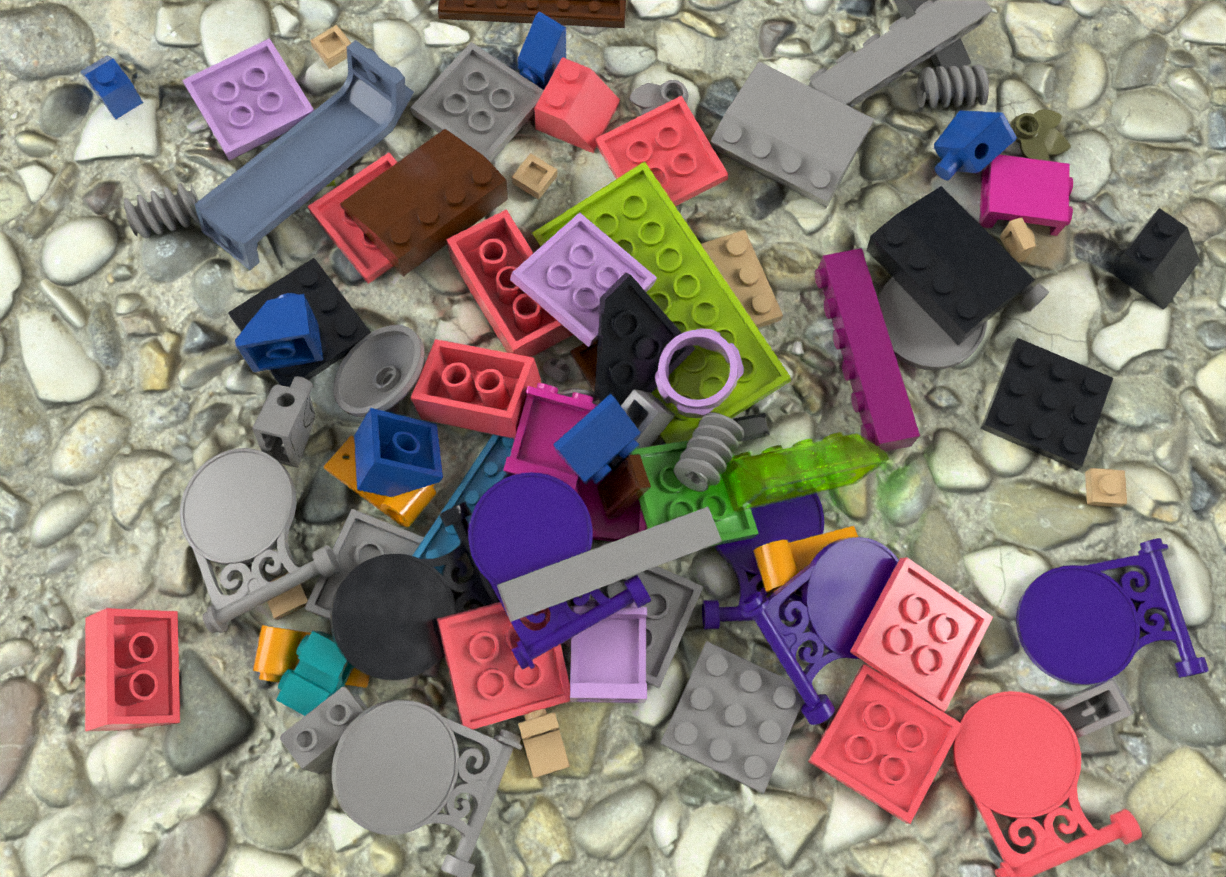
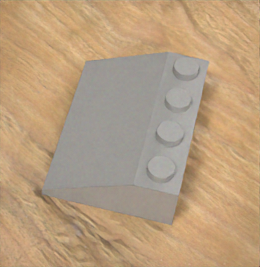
(791, 133)

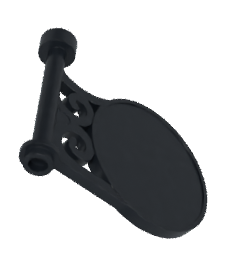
(391, 606)

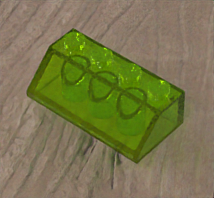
(800, 470)

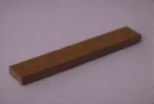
(566, 12)

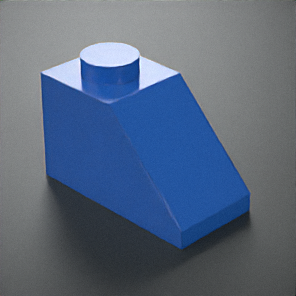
(542, 50)
(112, 86)

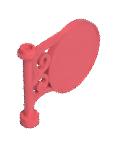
(1025, 763)

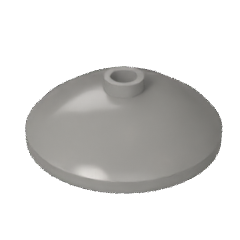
(379, 370)

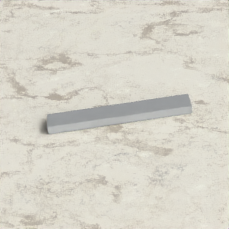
(608, 564)

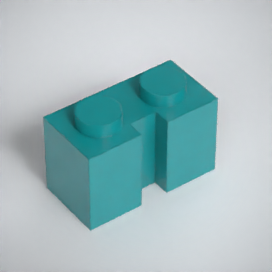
(317, 674)

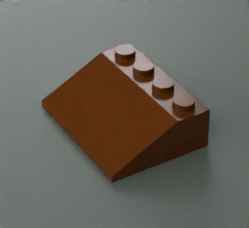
(426, 200)

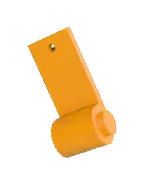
(400, 508)
(783, 560)
(278, 653)

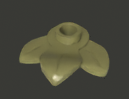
(1041, 136)

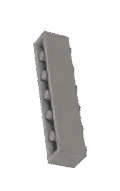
(899, 50)

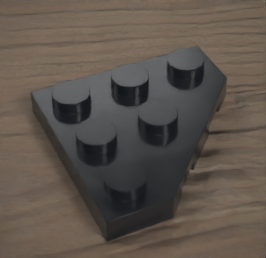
(631, 341)

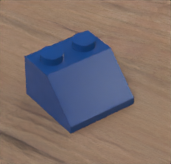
(281, 335)
(598, 441)
(396, 454)

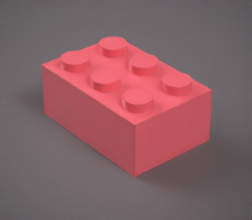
(474, 388)

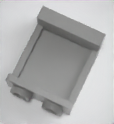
(317, 734)

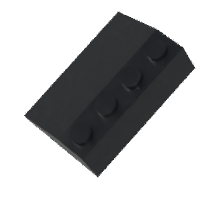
(948, 263)

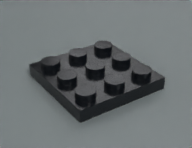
(337, 321)
(1047, 403)

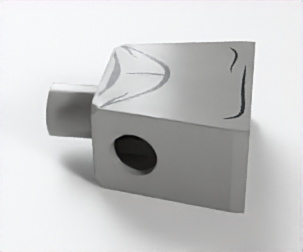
(286, 422)

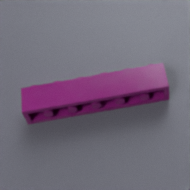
(866, 351)

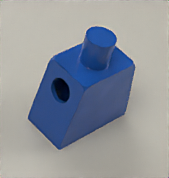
(972, 142)

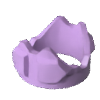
(703, 338)

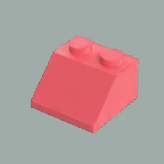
(575, 105)

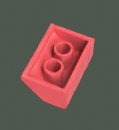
(131, 669)

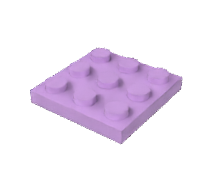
(248, 98)
(573, 274)

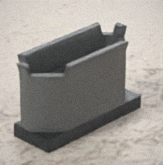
(753, 426)

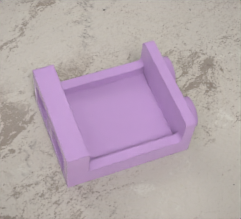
(610, 658)

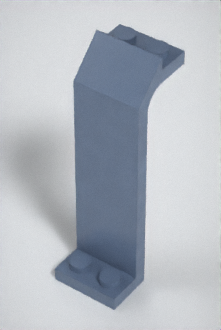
(305, 157)

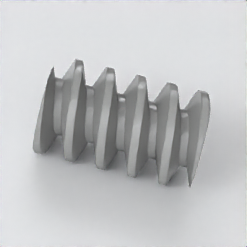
(954, 84)
(162, 211)
(708, 451)

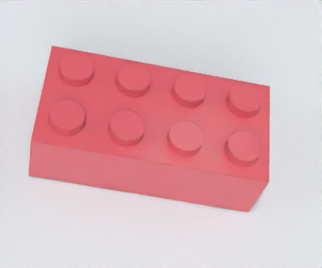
(485, 261)

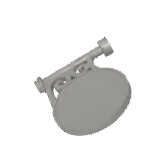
(921, 340)
(237, 515)
(402, 768)

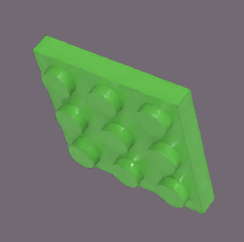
(672, 499)

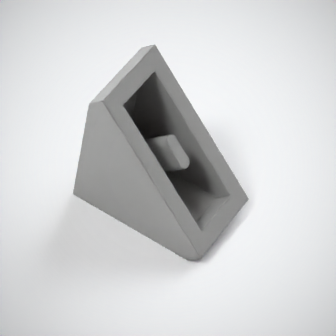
(1095, 707)

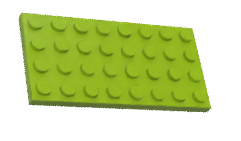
(687, 289)

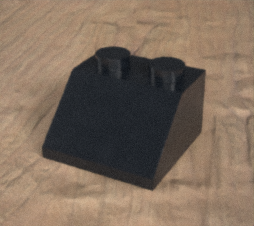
(1158, 259)

